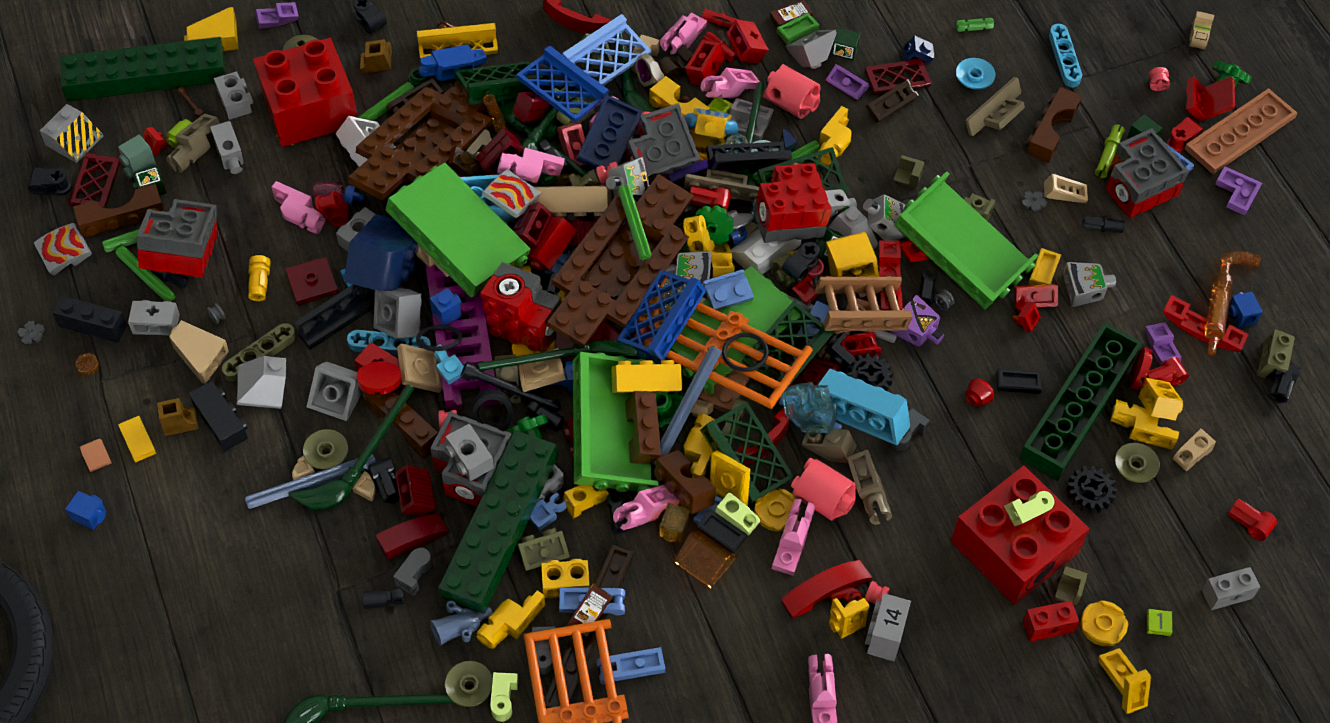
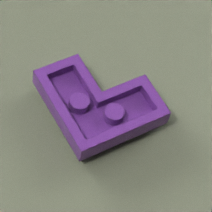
(1242, 187)

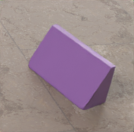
(847, 82)

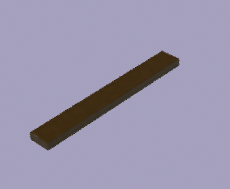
(609, 577)

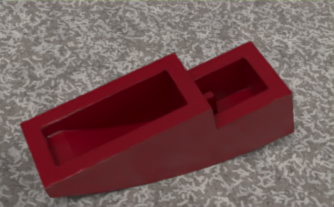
(411, 535)

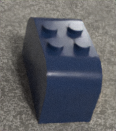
(380, 255)

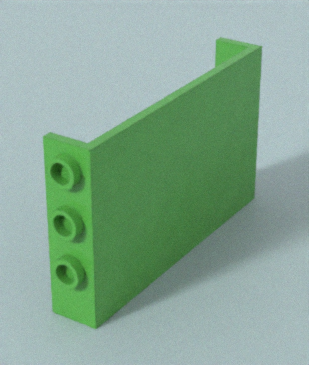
(456, 228)
(963, 243)
(761, 311)
(603, 428)

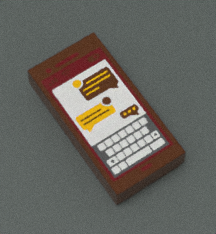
(790, 12)
(590, 607)

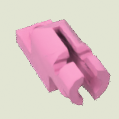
(683, 32)
(729, 83)
(531, 164)
(298, 208)
(645, 507)
(793, 539)
(822, 691)

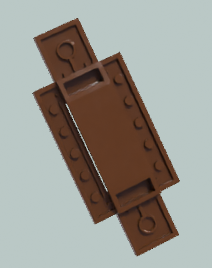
(449, 125)
(619, 276)

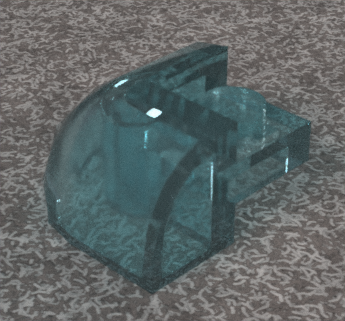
(810, 407)

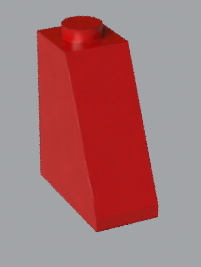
(552, 244)

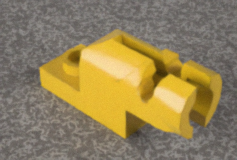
(835, 135)
(1143, 425)
(697, 449)
(510, 619)

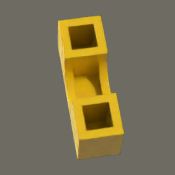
(667, 93)

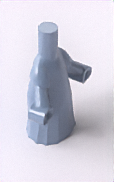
(462, 623)

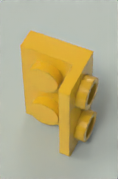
(848, 619)

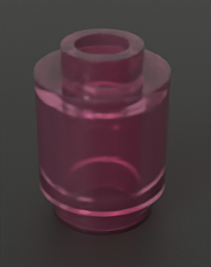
(326, 187)

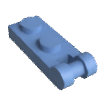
(571, 598)
(635, 664)

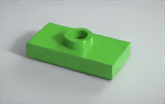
(797, 28)

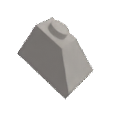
(812, 48)
(853, 222)
(261, 382)

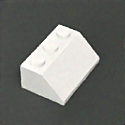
(353, 132)
(759, 254)

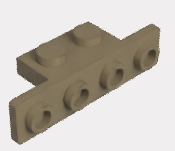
(998, 109)
(719, 179)

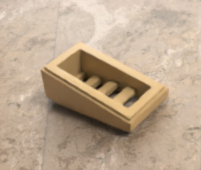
(1053, 189)

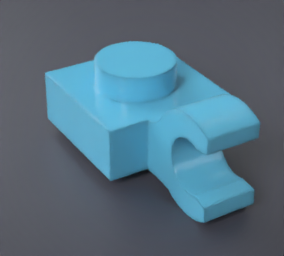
(448, 367)

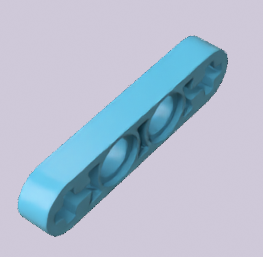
(1062, 55)
(388, 345)

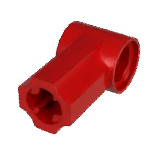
(711, 198)
(1169, 371)
(1258, 523)

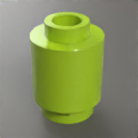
(171, 139)

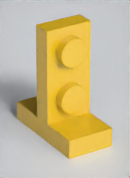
(1131, 684)

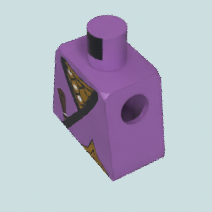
(923, 324)

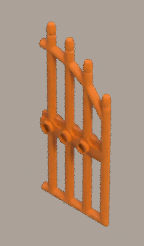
(731, 325)
(602, 710)

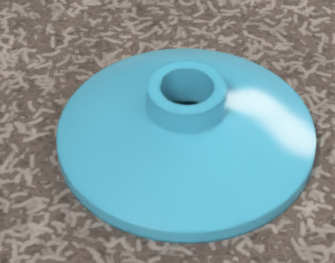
(975, 73)

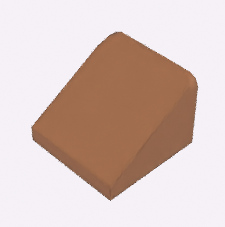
(95, 455)

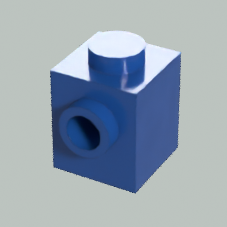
(446, 306)
(1244, 309)
(86, 510)

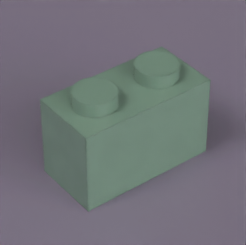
(136, 156)

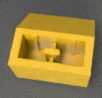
(852, 256)

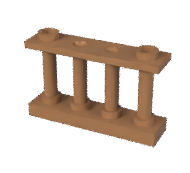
(863, 320)

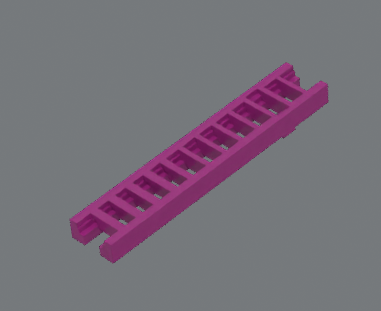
(478, 342)

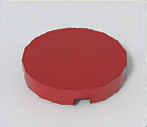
(1140, 368)
(379, 377)

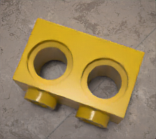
(1160, 399)
(564, 571)

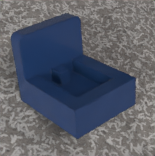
(918, 48)

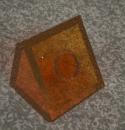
(704, 558)

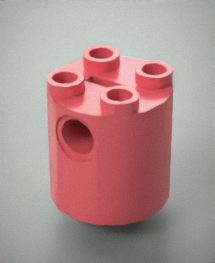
(792, 91)
(825, 488)

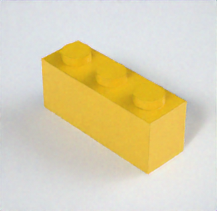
(646, 377)

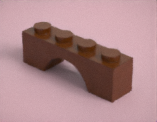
(1045, 140)
(95, 219)
(411, 425)

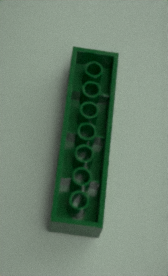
(142, 69)
(1080, 401)
(499, 522)

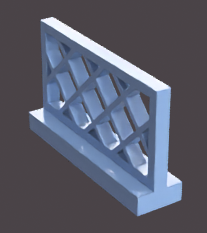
(599, 38)

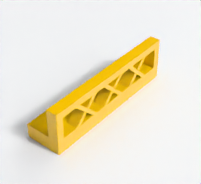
(458, 36)

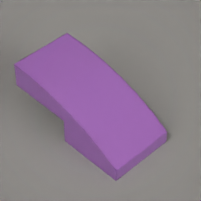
(281, 15)
(1161, 342)

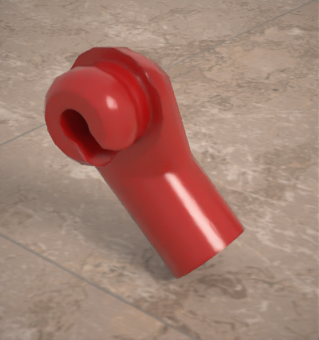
(847, 594)

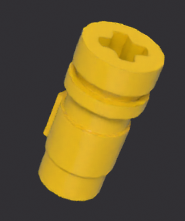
(259, 270)

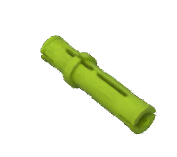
(1111, 145)

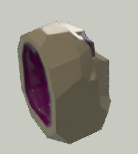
(648, 70)

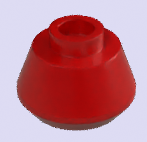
(979, 393)

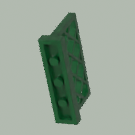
(502, 89)
(834, 163)
(817, 340)
(718, 441)

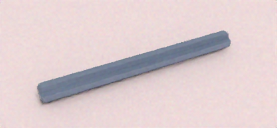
(689, 400)
(303, 483)

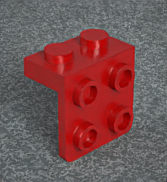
(1209, 100)

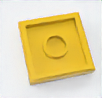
(729, 476)

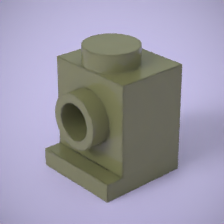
(981, 205)
(782, 277)

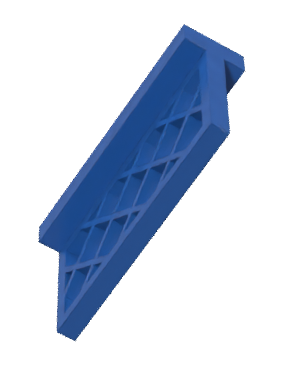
(572, 76)
(673, 319)

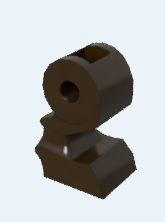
(672, 67)

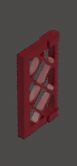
(905, 66)
(101, 161)

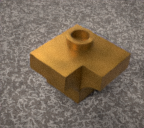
(376, 56)
(176, 417)

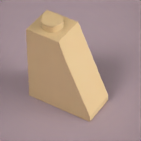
(198, 349)

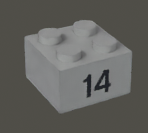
(887, 626)

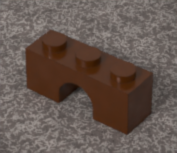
(645, 443)
(692, 493)

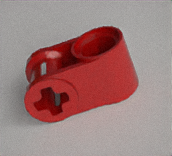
(1183, 134)
(333, 208)
(862, 344)

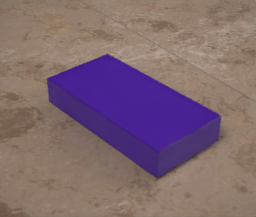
(694, 169)

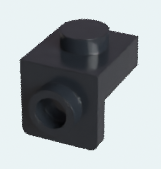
(837, 352)

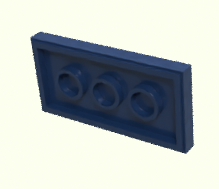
(609, 133)

